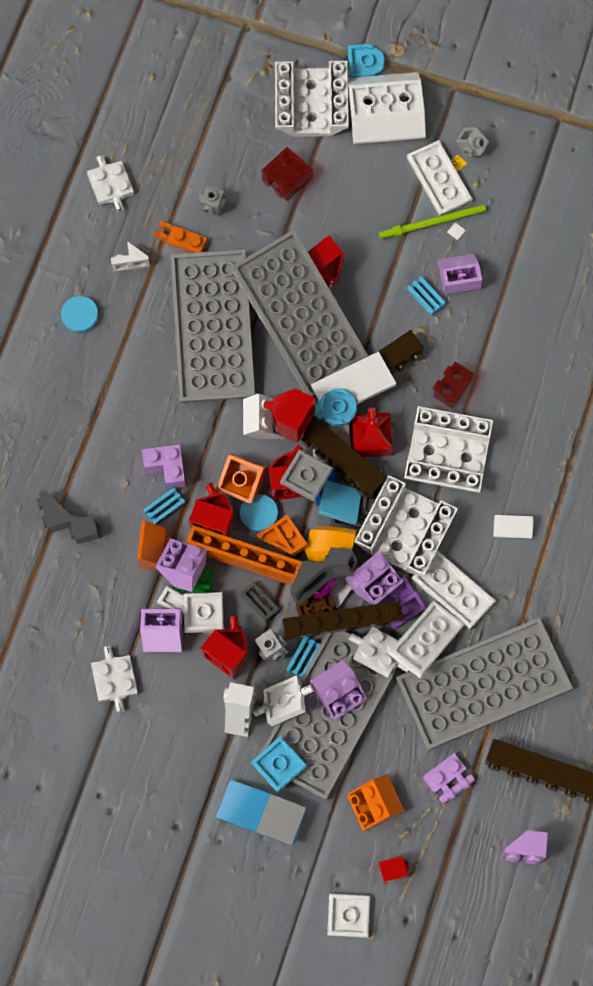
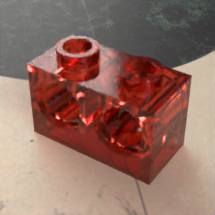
(456, 386)

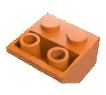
(375, 802)

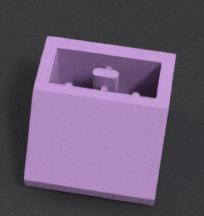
(460, 274)
(182, 564)
(374, 579)
(162, 630)
(338, 689)
(529, 847)

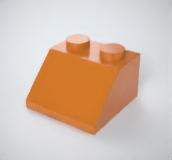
(242, 478)
(151, 544)

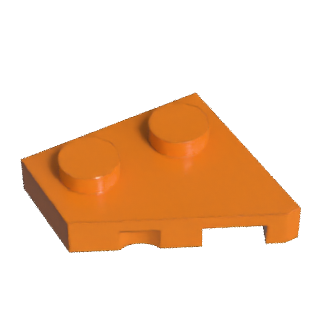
(284, 537)

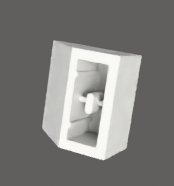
(257, 420)

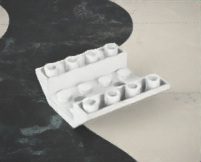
(297, 102)
(387, 116)
(450, 437)
(391, 523)

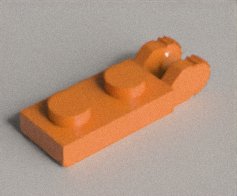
(181, 238)

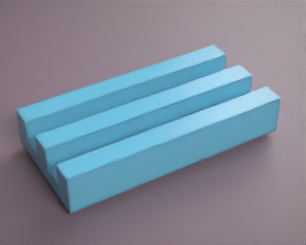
(433, 293)
(161, 499)
(311, 643)

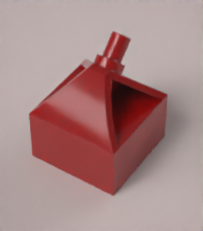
(327, 259)
(292, 412)
(372, 434)
(276, 472)
(213, 513)
(227, 648)

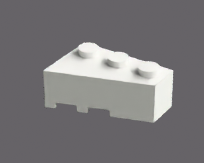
(239, 708)

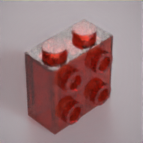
(287, 174)

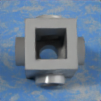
(472, 142)
(212, 200)
(271, 646)

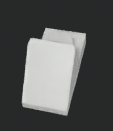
(134, 260)

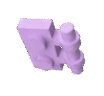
(446, 772)

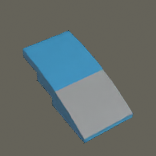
(261, 813)

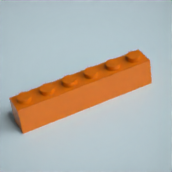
(245, 555)

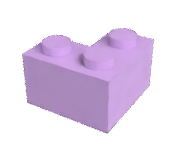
(166, 460)

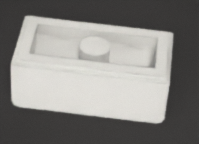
(513, 526)

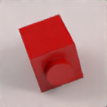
(394, 869)

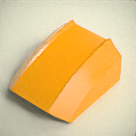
(324, 537)

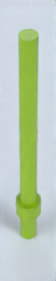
(398, 230)

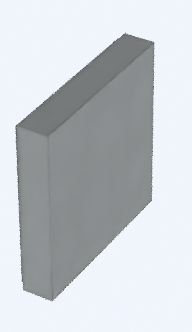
(306, 475)

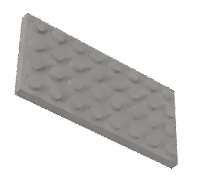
(298, 310)
(211, 327)
(484, 683)
(314, 734)

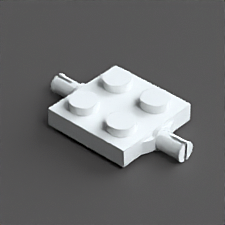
(110, 183)
(374, 651)
(114, 678)
(284, 700)

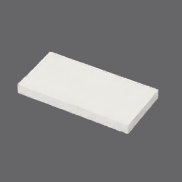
(439, 178)
(361, 379)
(454, 590)
(426, 639)

